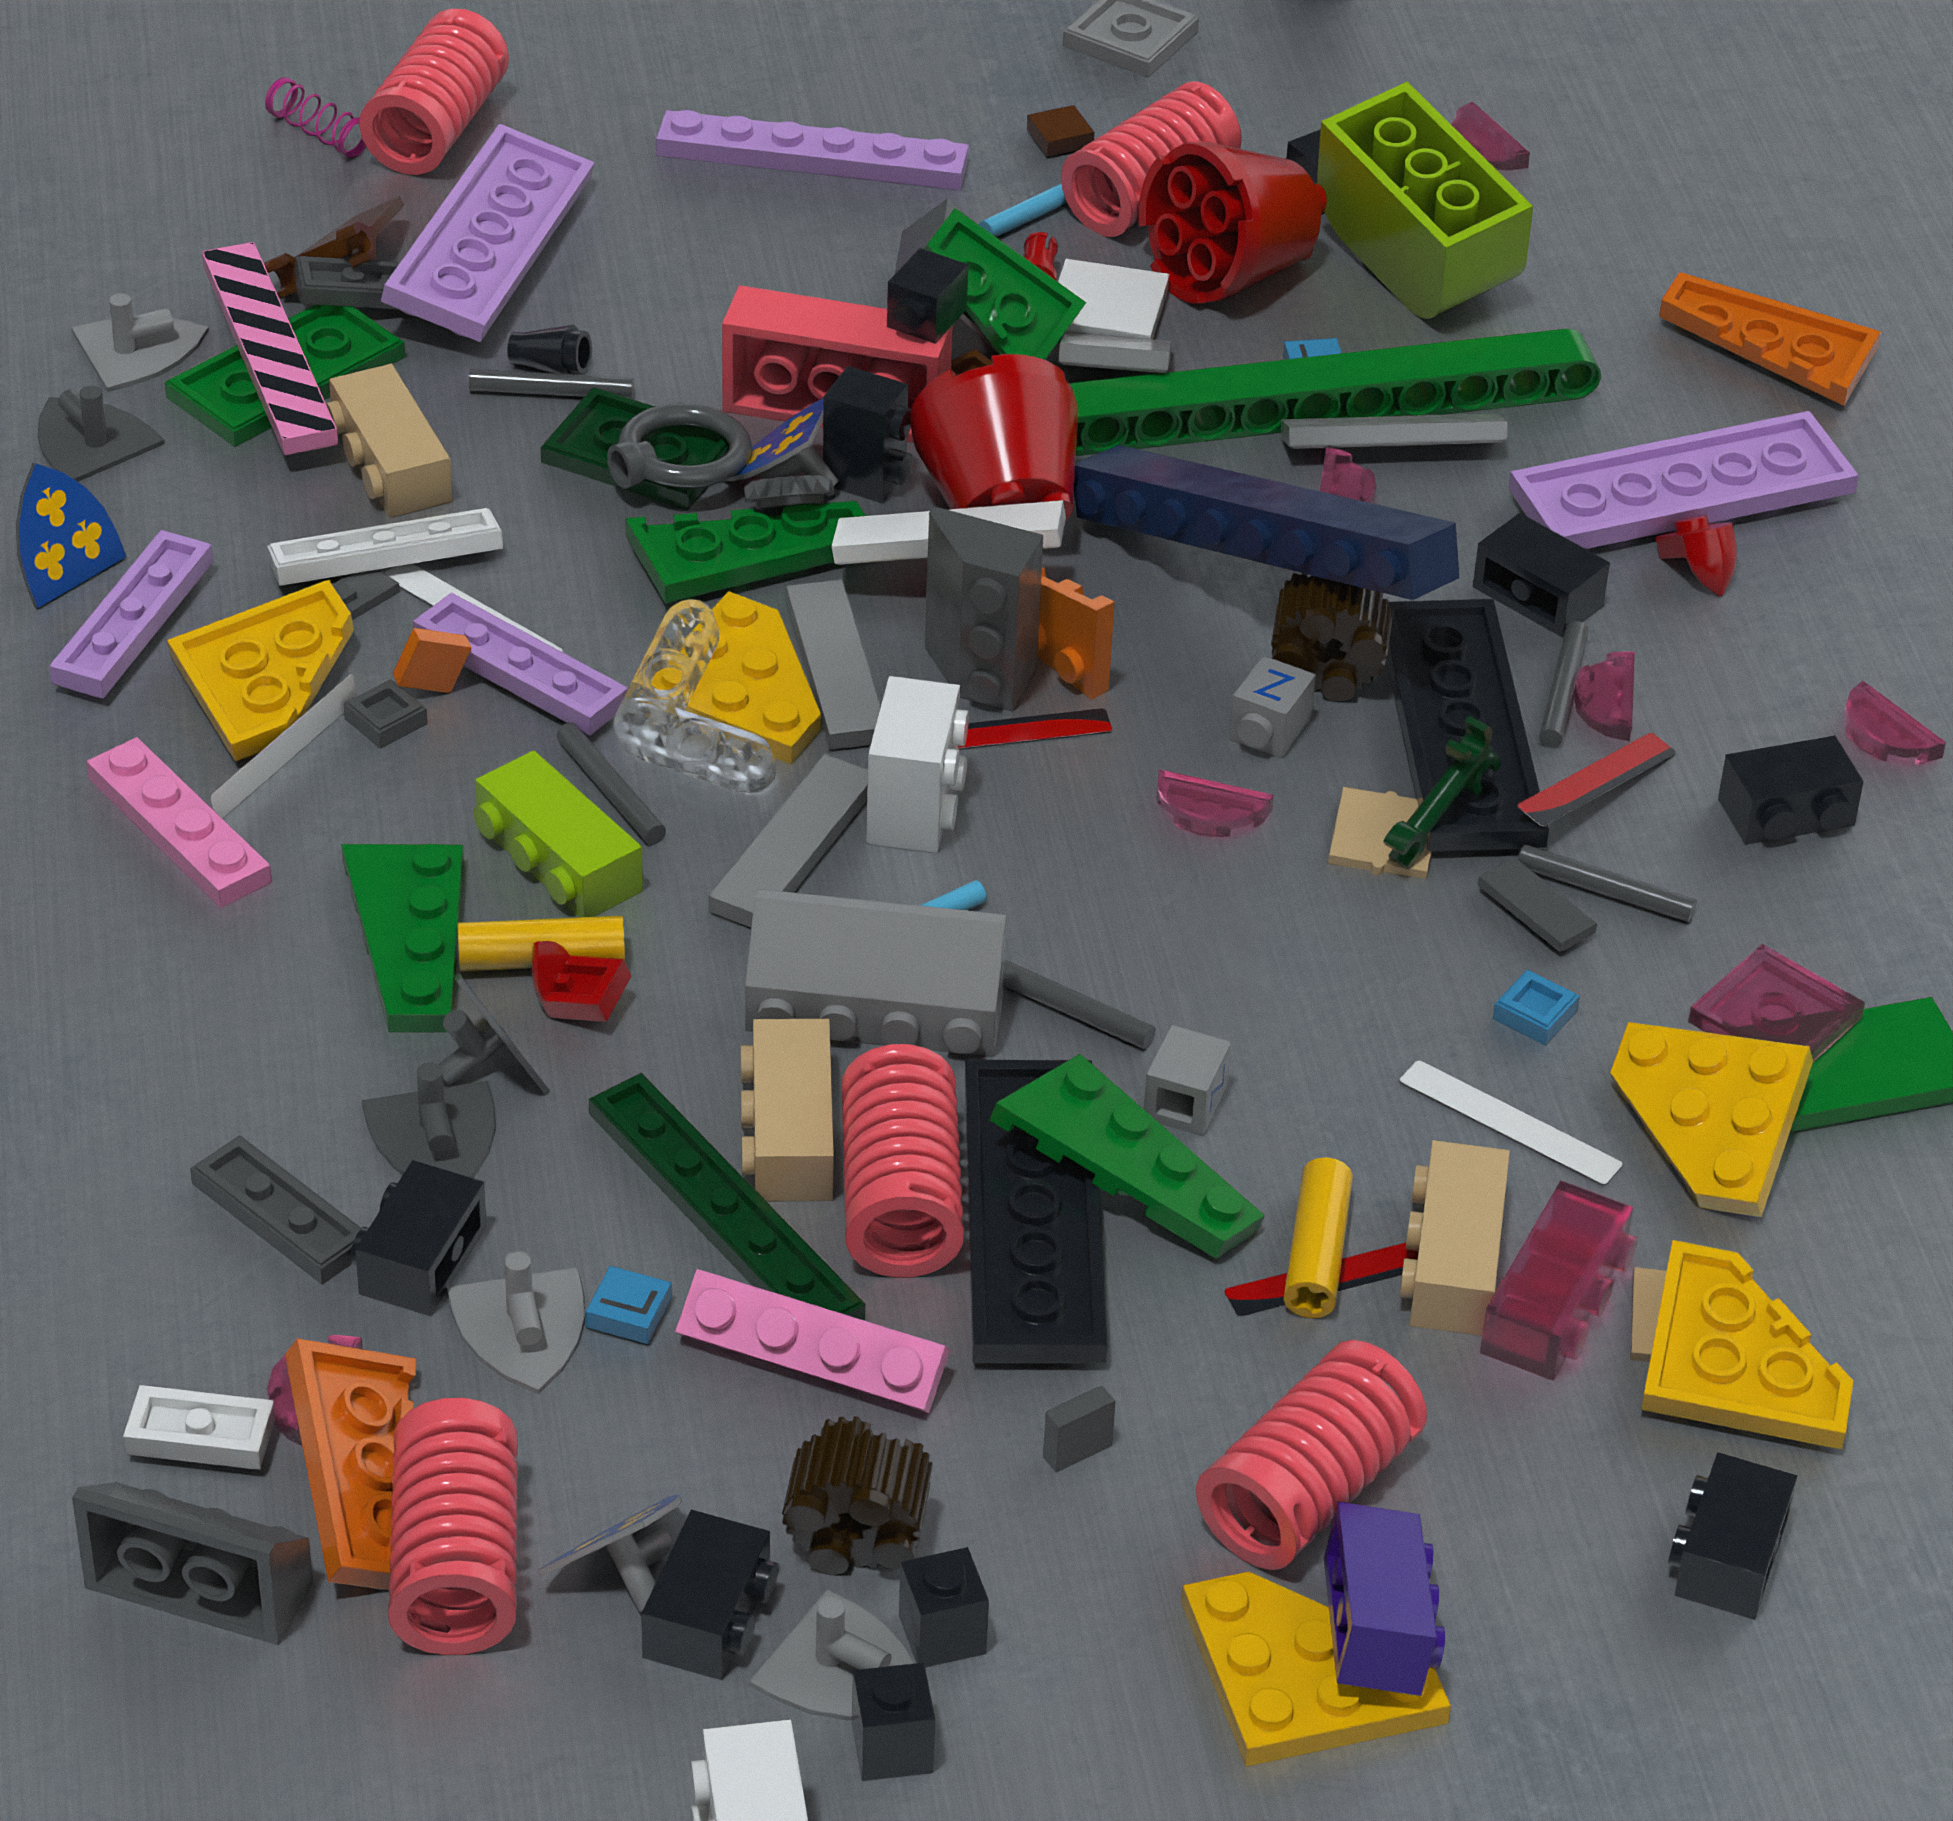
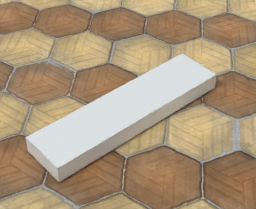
(906, 534)
(384, 546)

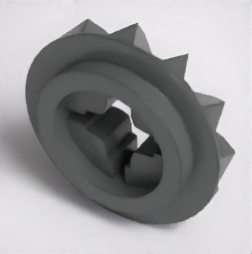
(788, 491)

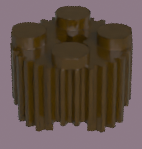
(1332, 633)
(857, 1497)

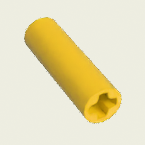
(510, 943)
(1318, 1238)

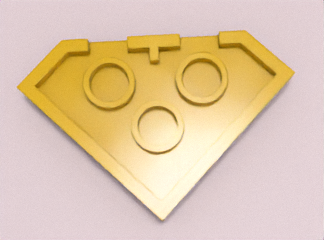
(263, 664)
(753, 679)
(1714, 1107)
(1738, 1356)
(1278, 1673)

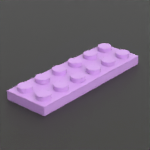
(487, 233)
(1705, 473)

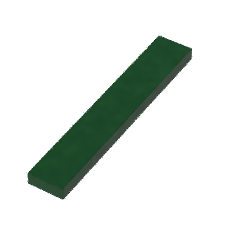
(717, 1197)

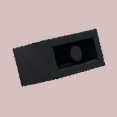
(866, 433)
(1540, 574)
(1790, 790)
(419, 1237)
(1733, 1534)
(708, 1595)

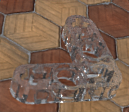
(668, 707)

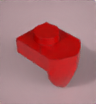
(1707, 547)
(576, 984)

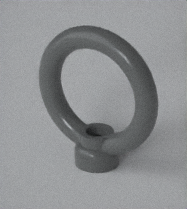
(635, 461)

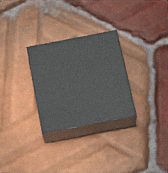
(385, 713)
(1078, 1428)

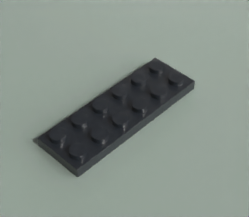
(1453, 665)
(1029, 1235)

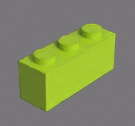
(558, 835)

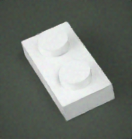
(199, 1427)

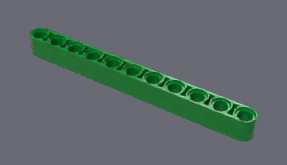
(1368, 383)

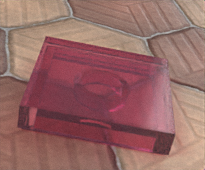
(1777, 1002)

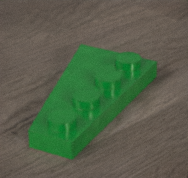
(720, 554)
(409, 927)
(1100, 1127)

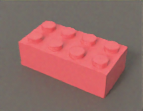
(792, 348)

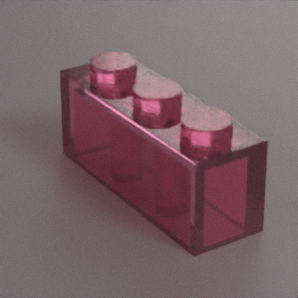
(1559, 1281)

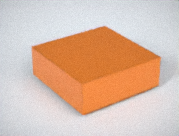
(431, 660)

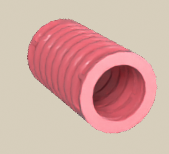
(434, 91)
(1108, 174)
(901, 1161)
(1310, 1453)
(453, 1527)

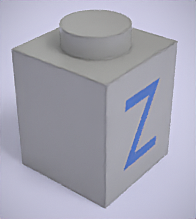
(1272, 707)
(1187, 1079)

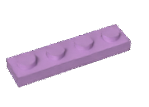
(131, 614)
(527, 665)

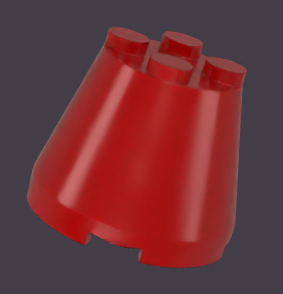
(1227, 218)
(999, 433)

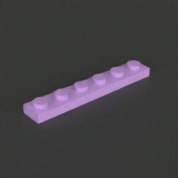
(812, 149)

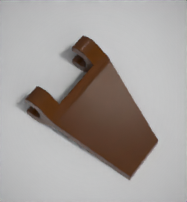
(354, 236)

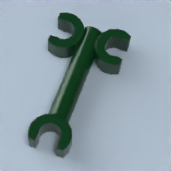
(1471, 760)

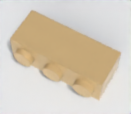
(390, 441)
(788, 1109)
(1455, 1237)

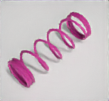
(358, 149)

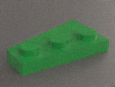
(1006, 294)

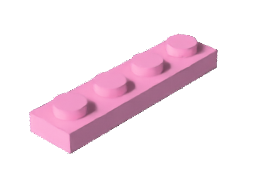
(179, 822)
(813, 1341)

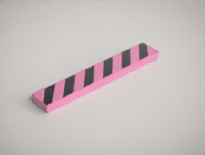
(269, 349)

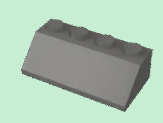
(878, 970)

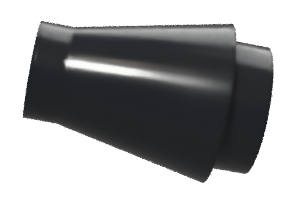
(552, 350)

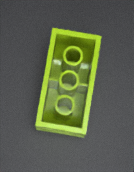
(1420, 202)

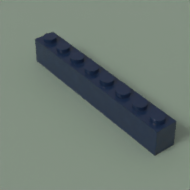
(1268, 521)

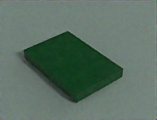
(595, 425)

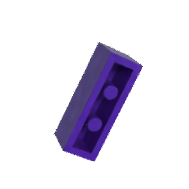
(1382, 1599)

